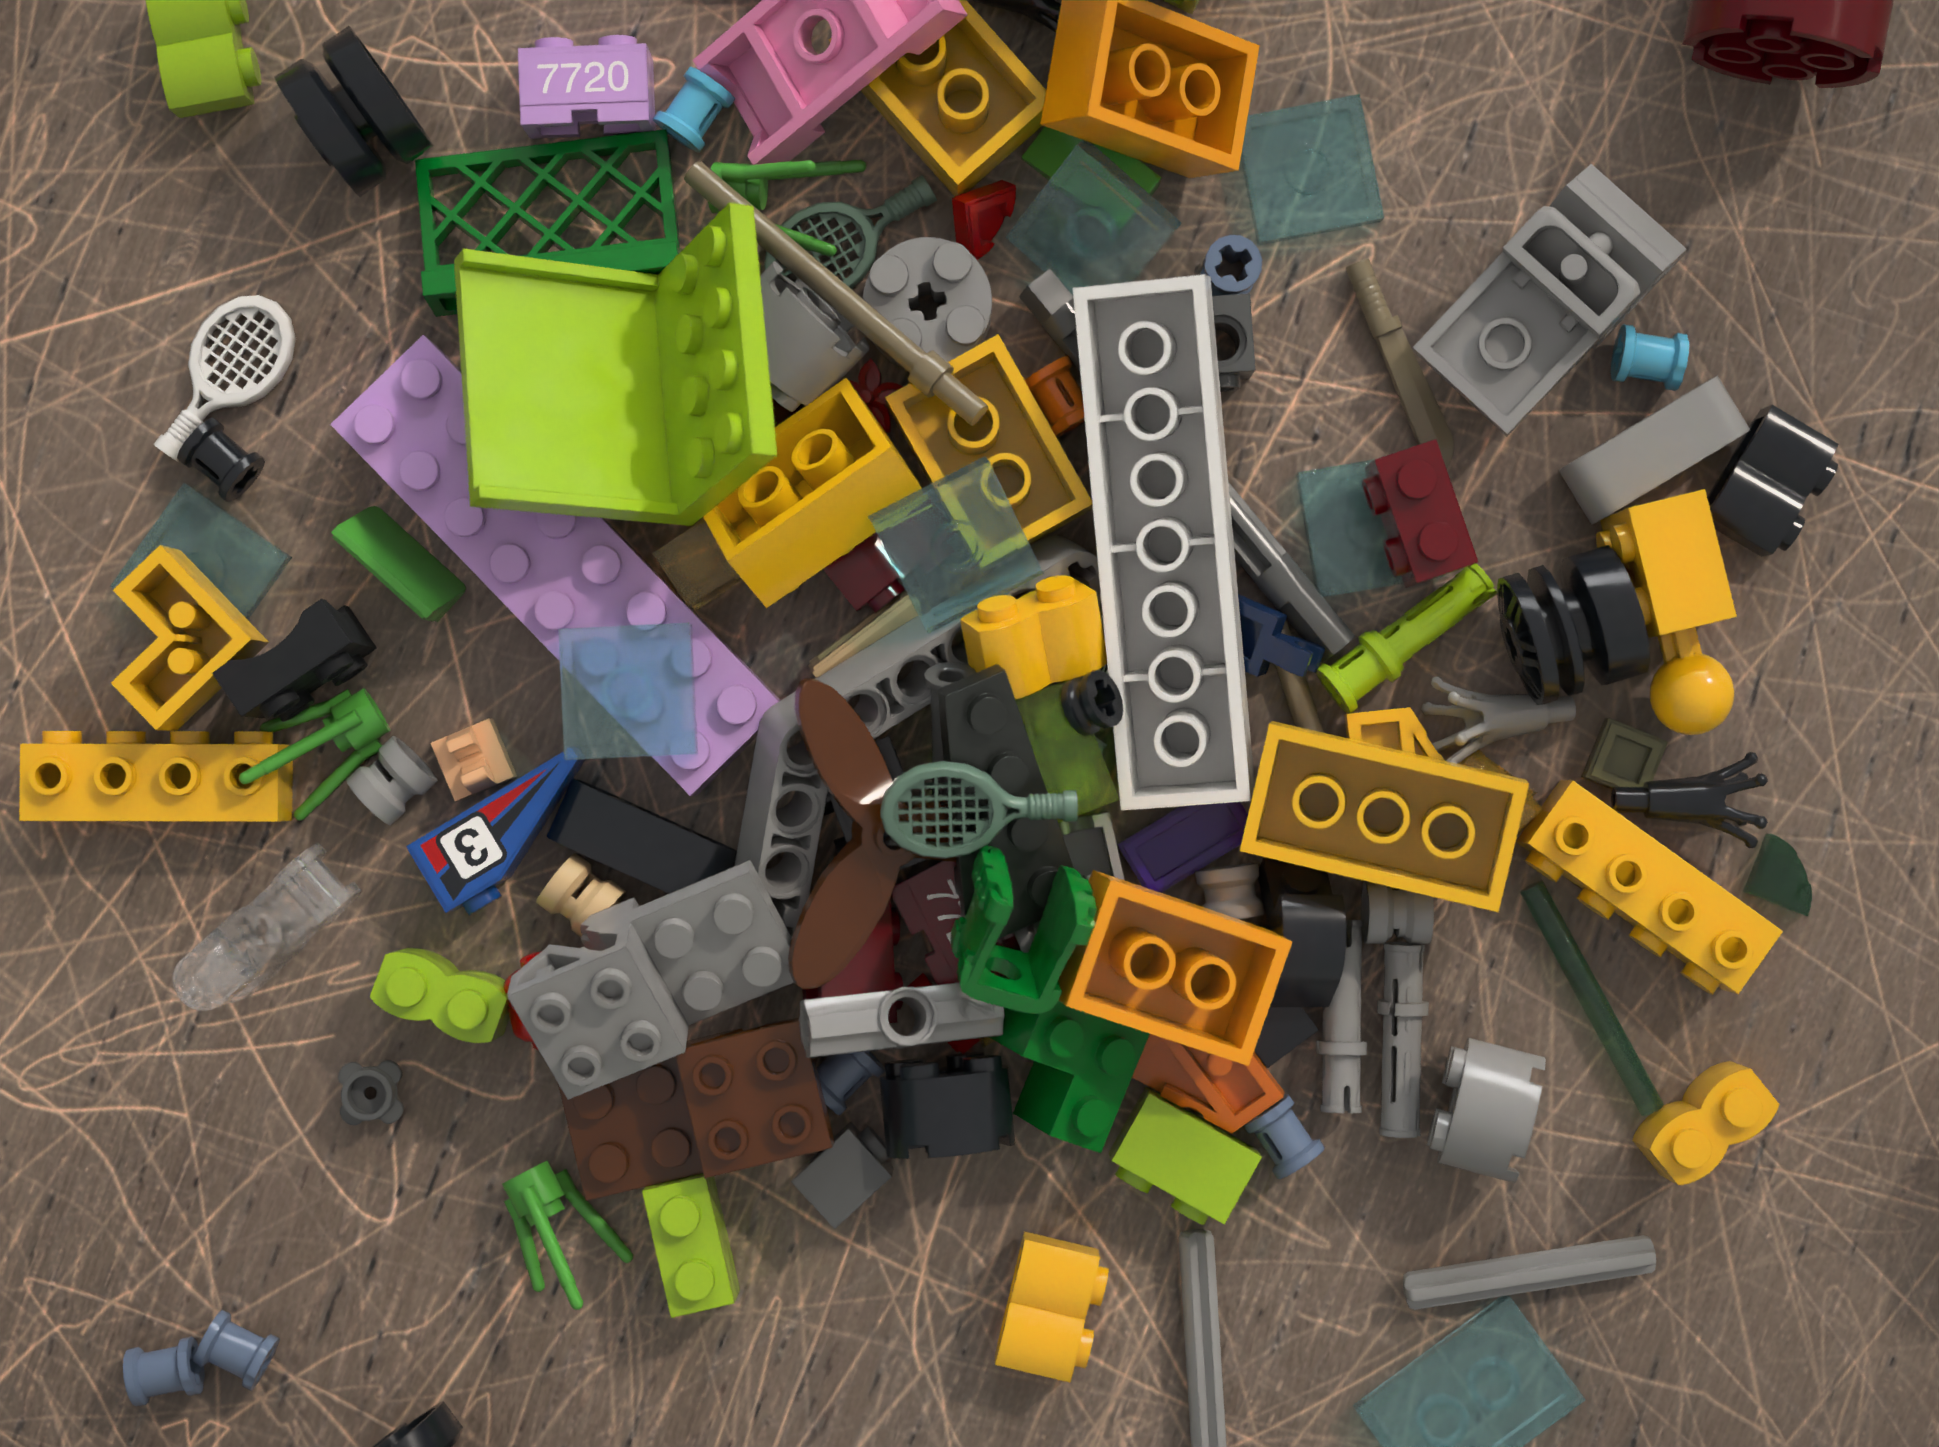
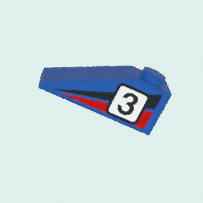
(489, 840)

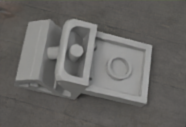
(1549, 298)
(650, 977)

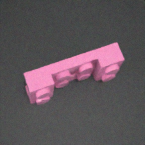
(788, 87)

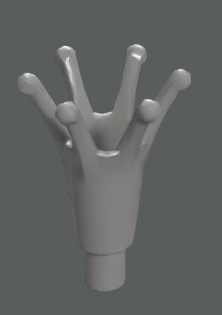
(1493, 717)

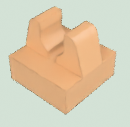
(473, 759)

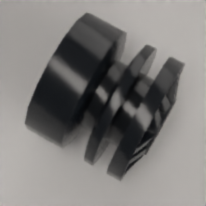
(1586, 621)

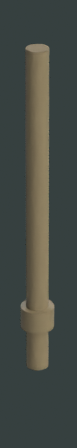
(927, 370)

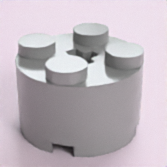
(949, 276)
(804, 340)
(1488, 1109)

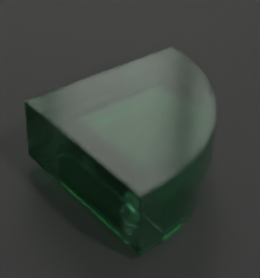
(1780, 877)

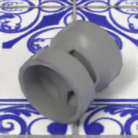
(391, 780)
(1396, 912)

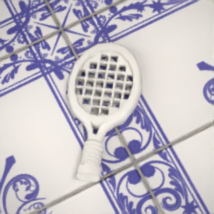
(200, 371)

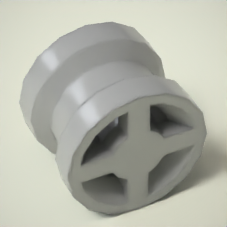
(1231, 890)

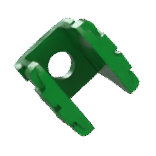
(1032, 975)

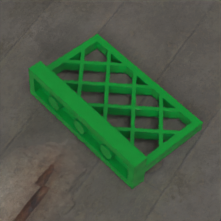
(630, 255)

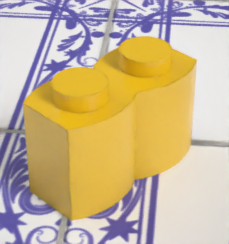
(1039, 637)
(1716, 1111)
(1049, 1307)

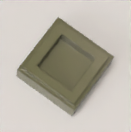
(1623, 756)

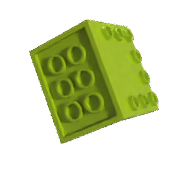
(616, 382)

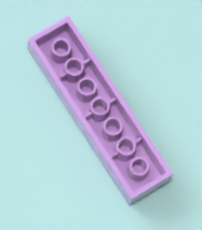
(543, 565)

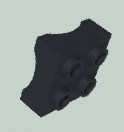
(319, 649)

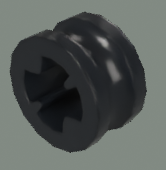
(1092, 703)

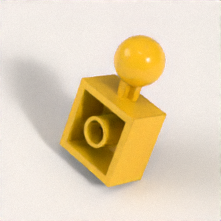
(1679, 586)

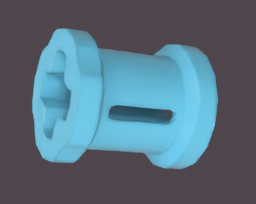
(694, 109)
(1649, 357)

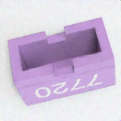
(586, 85)

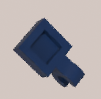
(1265, 643)

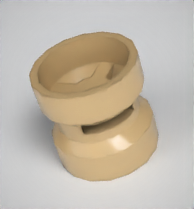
(567, 882)

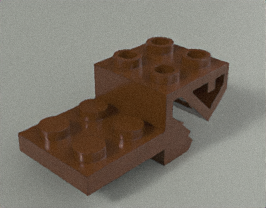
(707, 1111)

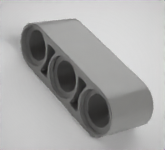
(1654, 450)

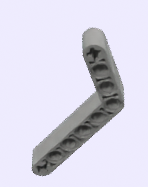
(881, 706)

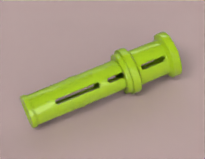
(1383, 653)

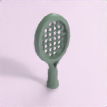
(893, 209)
(1034, 807)

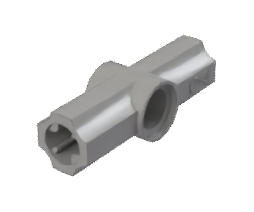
(862, 1024)

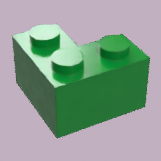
(1076, 1071)

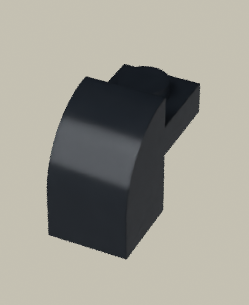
(1305, 911)

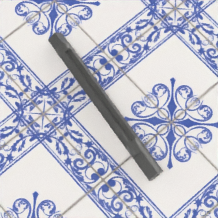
(1254, 544)

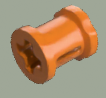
(1058, 396)

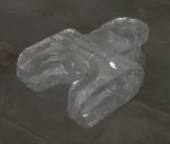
(264, 934)

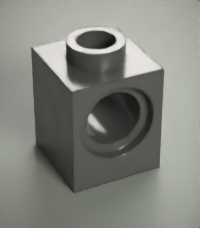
(1234, 317)
(844, 1175)

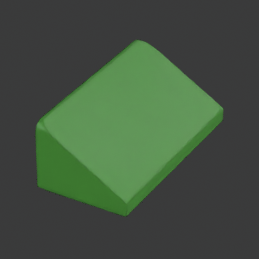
(400, 563)

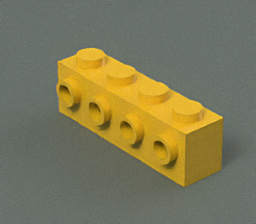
(152, 780)
(1649, 888)

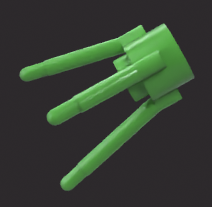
(752, 184)
(352, 723)
(536, 1198)

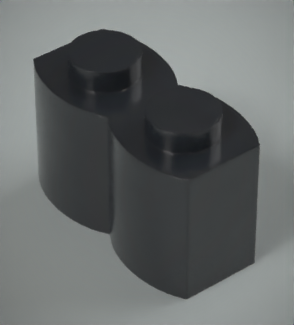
(1769, 481)

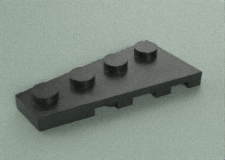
(987, 732)

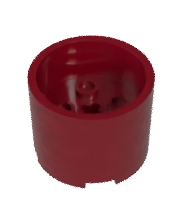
(1790, 39)

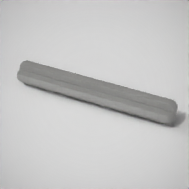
(1529, 1272)
(1202, 1338)

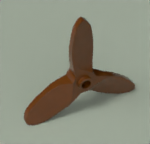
(863, 874)

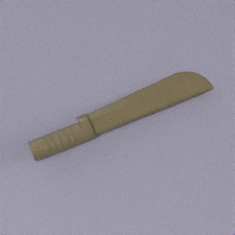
(1408, 379)

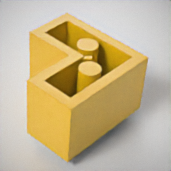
(195, 636)

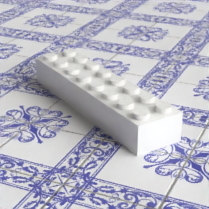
(1165, 541)

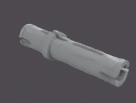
(1341, 1033)
(1402, 1033)

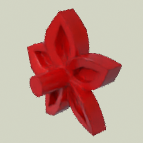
(874, 392)

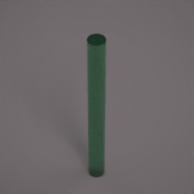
(1592, 998)

